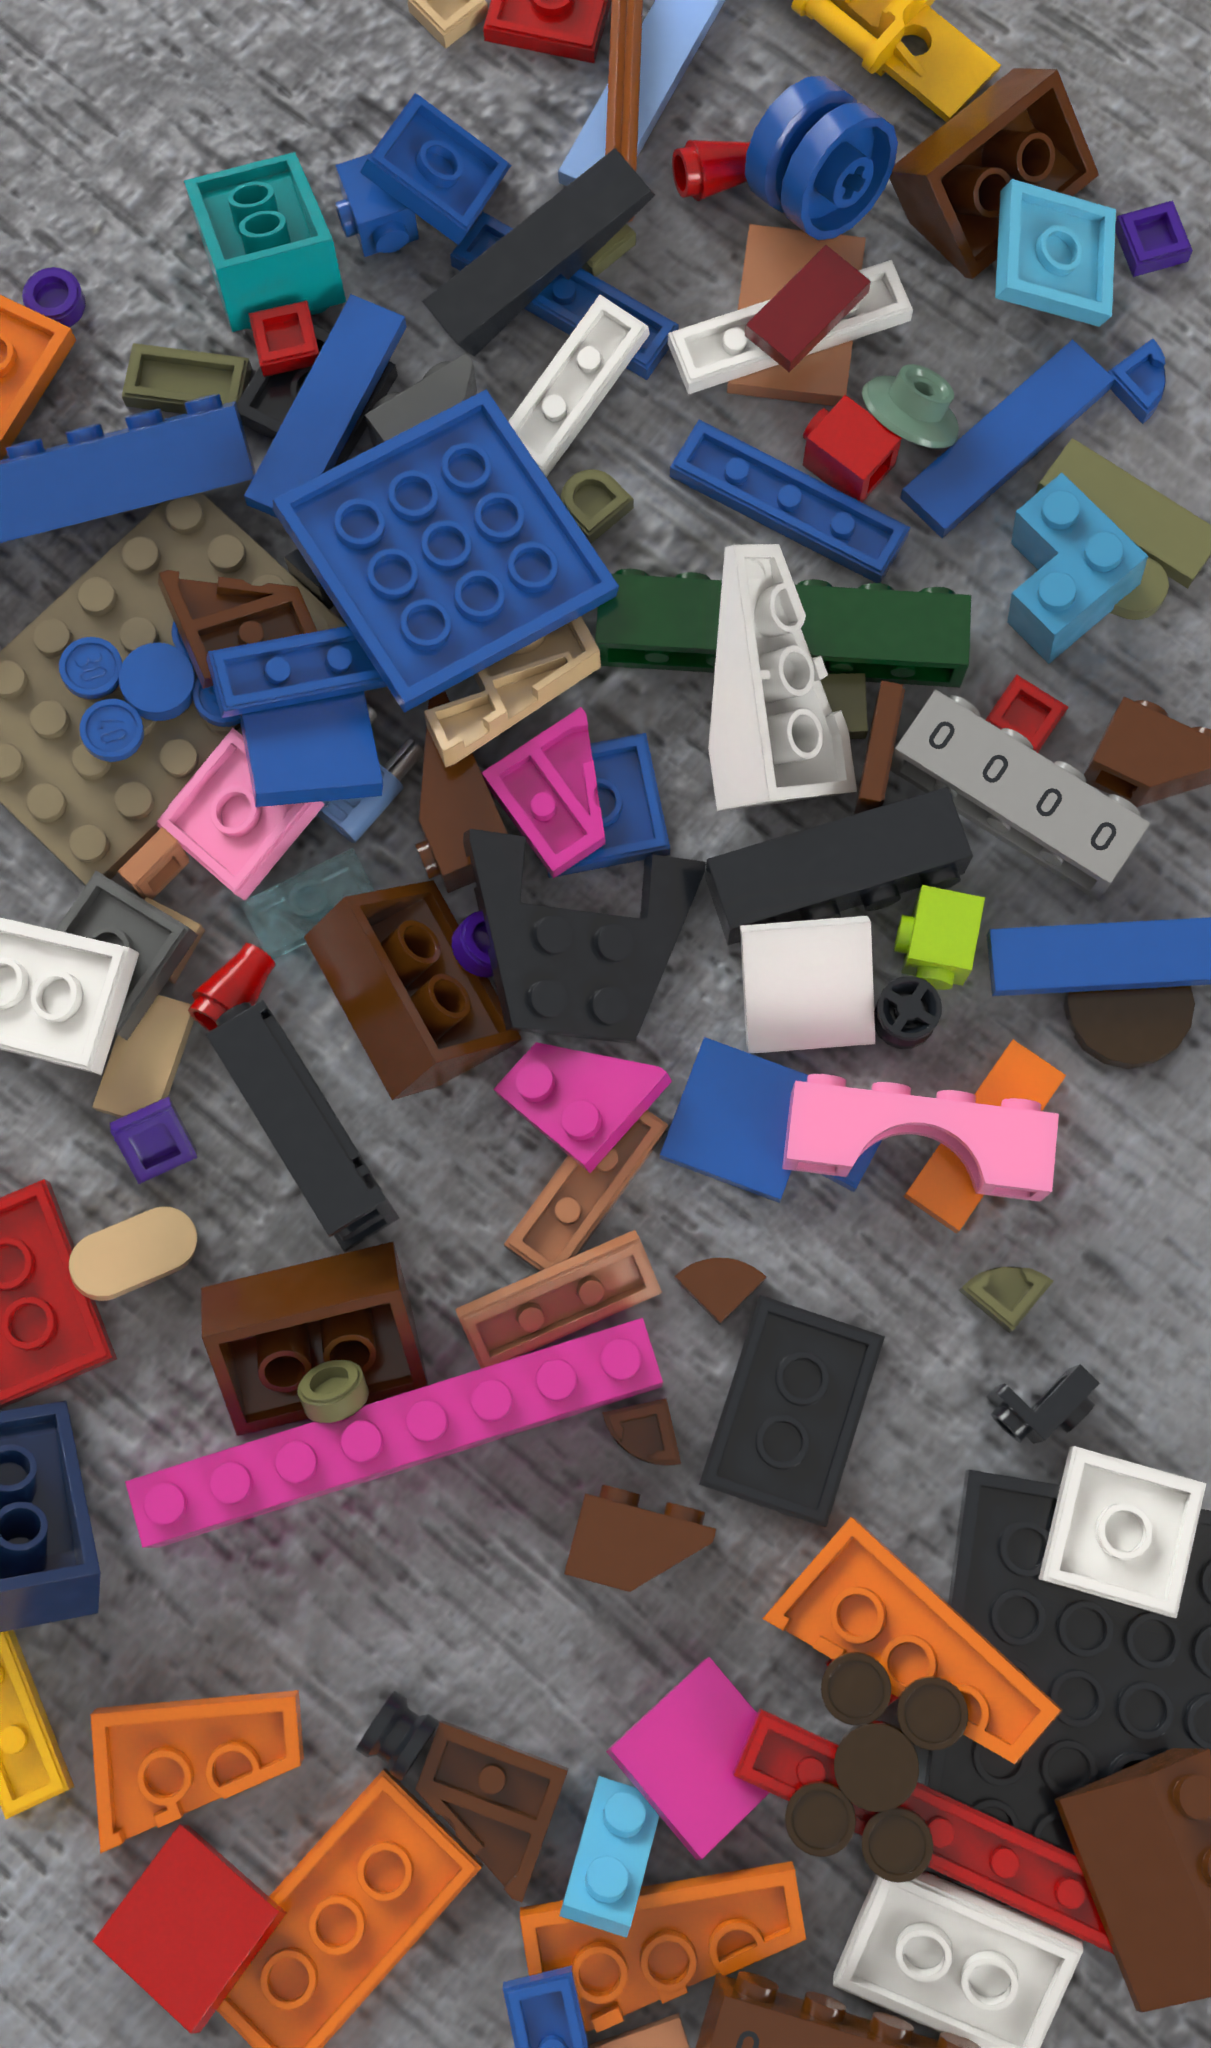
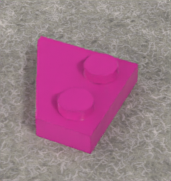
(552, 793)
(581, 1097)

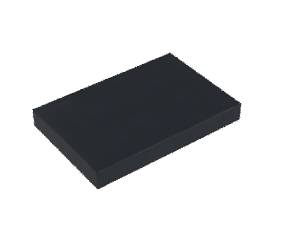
(792, 1411)

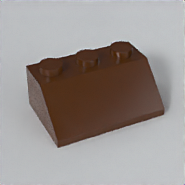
(1011, 131)
(405, 989)
(288, 1320)
(1149, 1871)

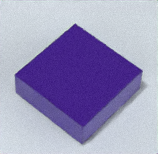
(1153, 238)
(153, 1140)

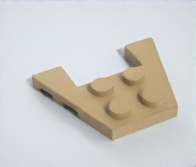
(513, 690)

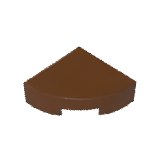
(720, 1284)
(645, 1432)

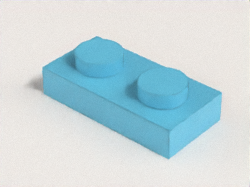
(611, 1858)

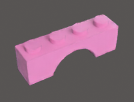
(1002, 1147)

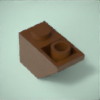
(1149, 755)
(630, 1545)

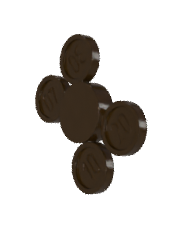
(876, 1767)

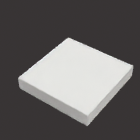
(808, 984)
(1122, 1531)

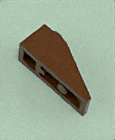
(451, 804)

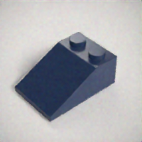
(45, 1522)

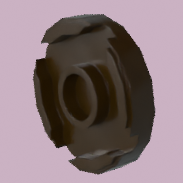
(1130, 1024)

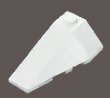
(769, 710)

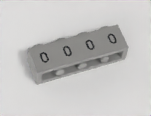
(1019, 793)

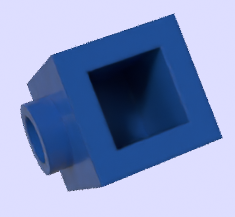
(371, 213)

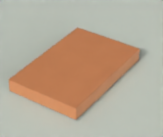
(769, 264)

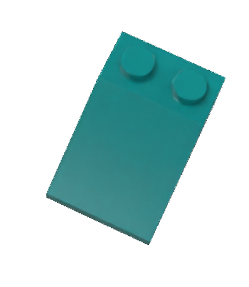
(265, 239)

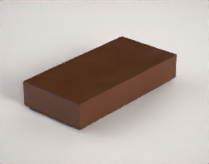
(880, 747)

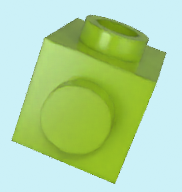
(940, 936)

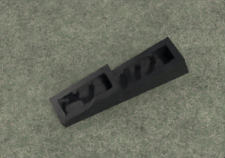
(528, 258)

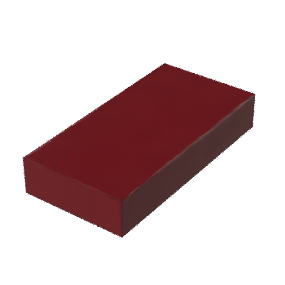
(807, 308)

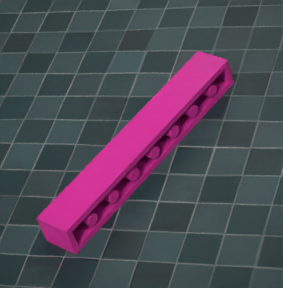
(393, 1434)

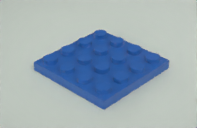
(445, 549)

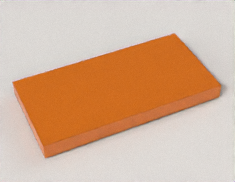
(348, 1918)

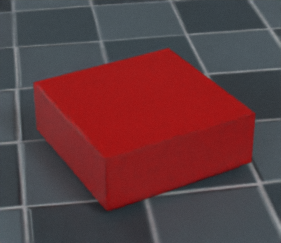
(284, 338)
(1028, 712)

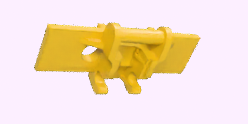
(940, 78)

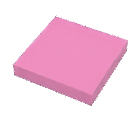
(222, 827)

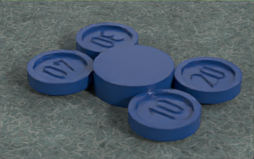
(155, 685)

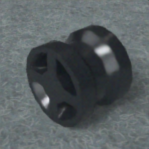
(913, 1001)
(397, 1735)

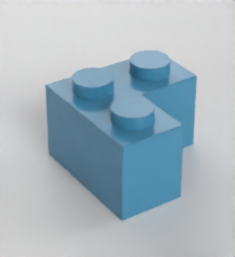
(1080, 563)

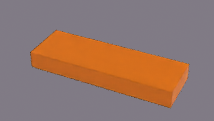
(944, 1183)

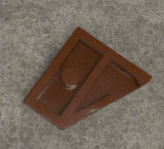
(231, 614)
(492, 1799)

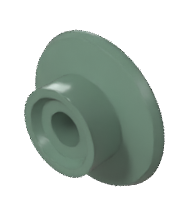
(914, 406)

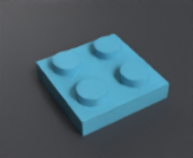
(1055, 253)

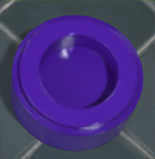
(55, 295)
(471, 945)

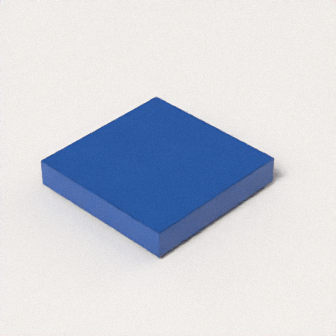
(435, 168)
(312, 752)
(628, 805)
(734, 1120)

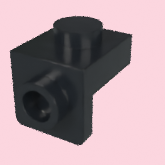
(1062, 1405)

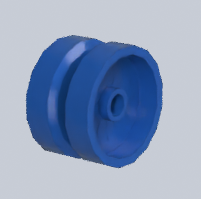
(820, 157)

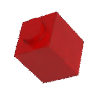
(849, 449)

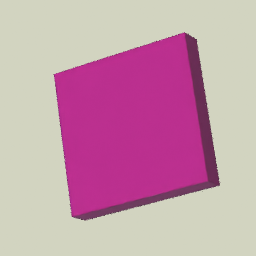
(687, 1755)

